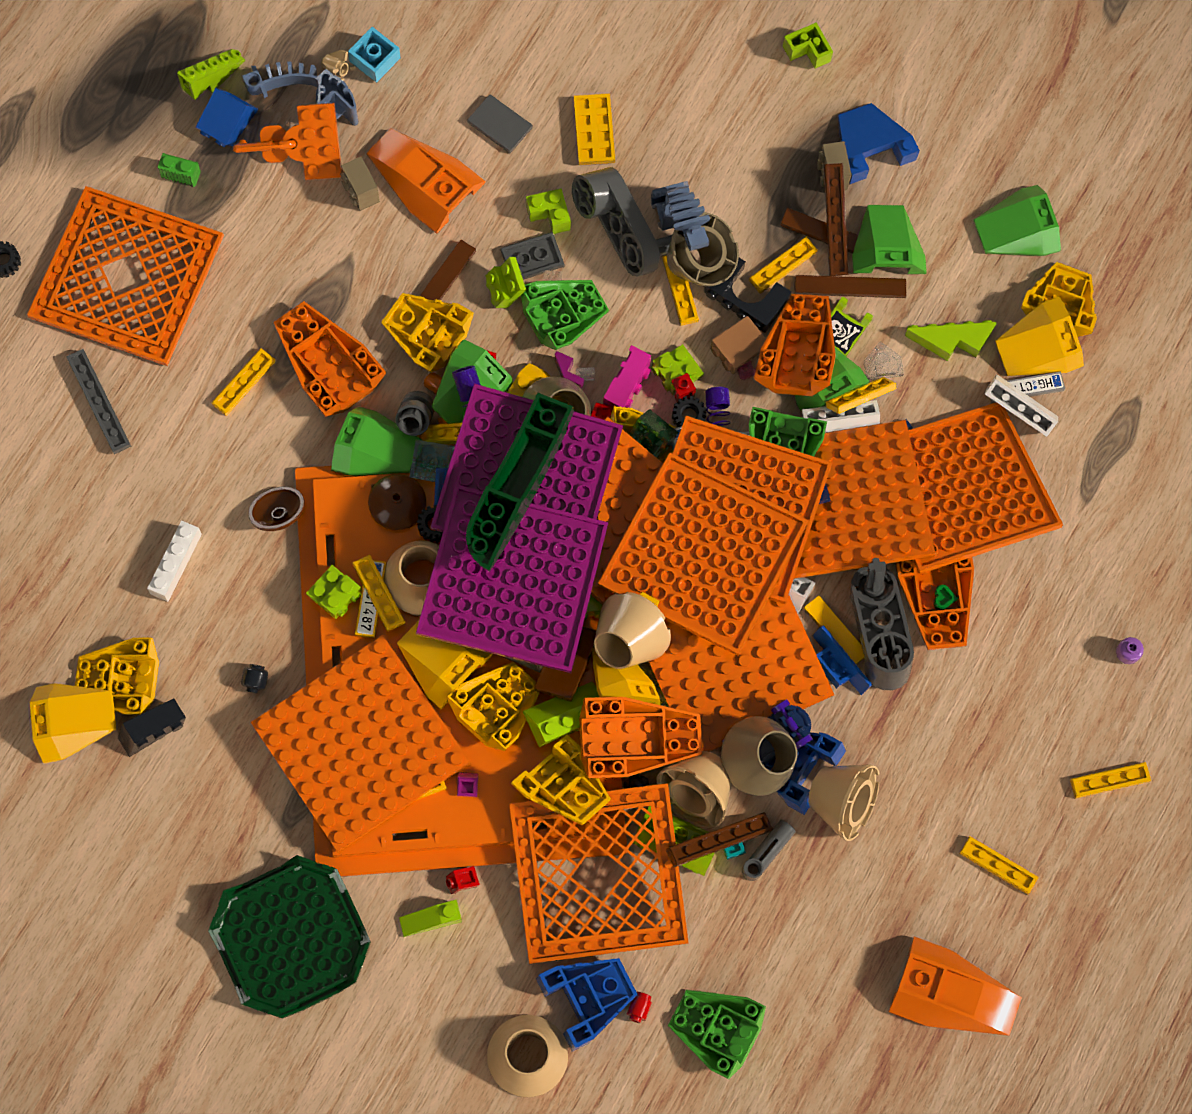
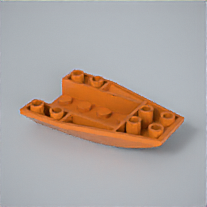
(423, 177)
(799, 348)
(327, 360)
(939, 627)
(634, 736)
(952, 993)

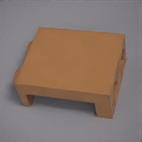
(738, 344)

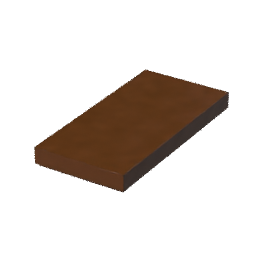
(564, 684)

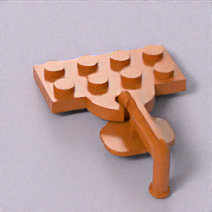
(314, 137)

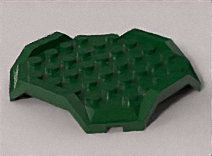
(290, 937)

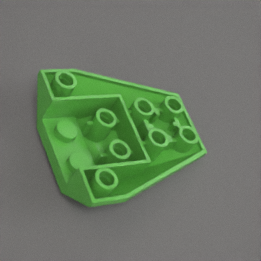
(1020, 225)
(887, 241)
(562, 310)
(490, 375)
(845, 378)
(787, 430)
(372, 445)
(718, 1028)

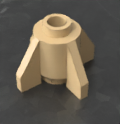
(336, 63)

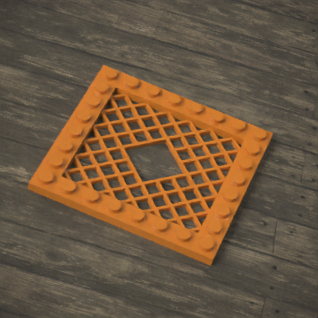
(70, 244)
(617, 941)

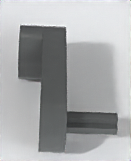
(608, 198)
(876, 600)

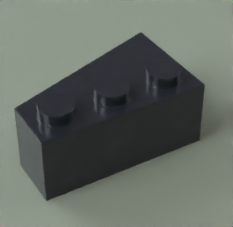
(151, 726)

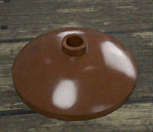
(276, 509)
(399, 513)

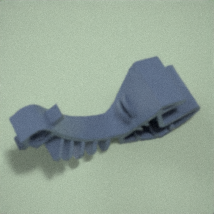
(329, 87)
(681, 211)

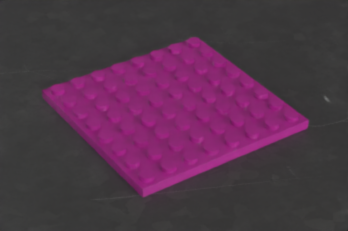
(488, 429)
(532, 596)

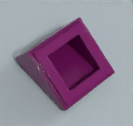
(467, 784)

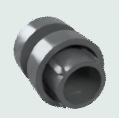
(415, 413)

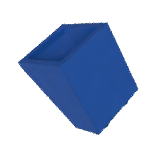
(225, 117)

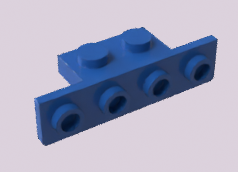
(837, 664)

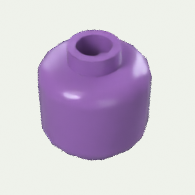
(1129, 650)

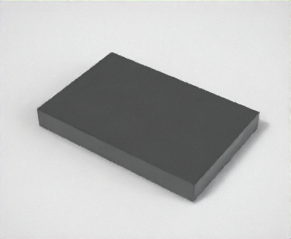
(500, 123)
(535, 255)

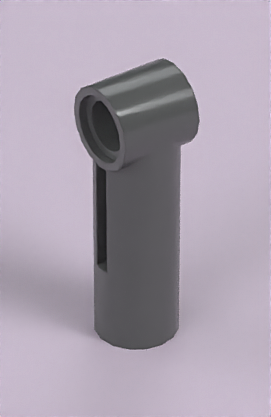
(780, 835)

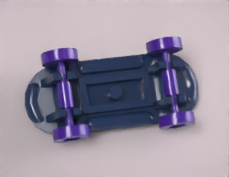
(794, 721)

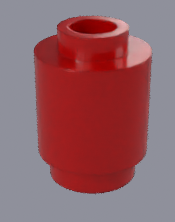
(639, 1007)

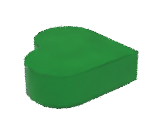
(944, 597)

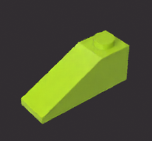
(431, 918)

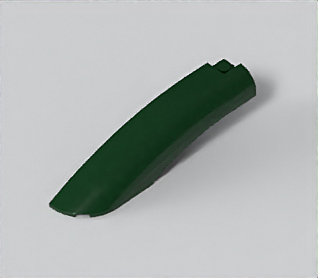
(517, 479)

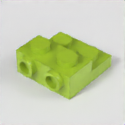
(505, 283)
(675, 364)
(334, 592)

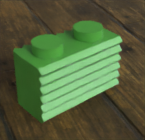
(179, 169)

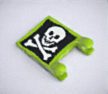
(846, 329)

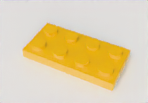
(594, 129)

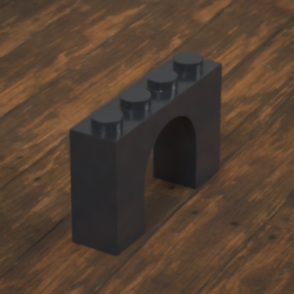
(761, 312)

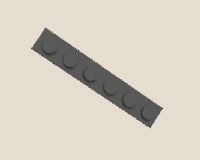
(98, 401)

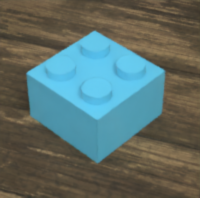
(374, 54)

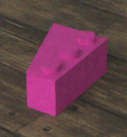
(628, 379)

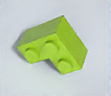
(810, 42)
(550, 206)

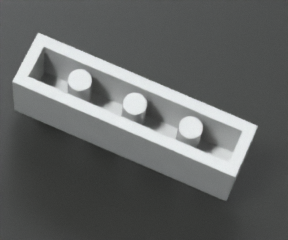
(1021, 405)
(859, 416)
(174, 561)

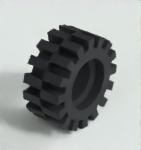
(13, 262)
(686, 403)
(423, 529)

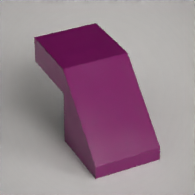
(564, 365)

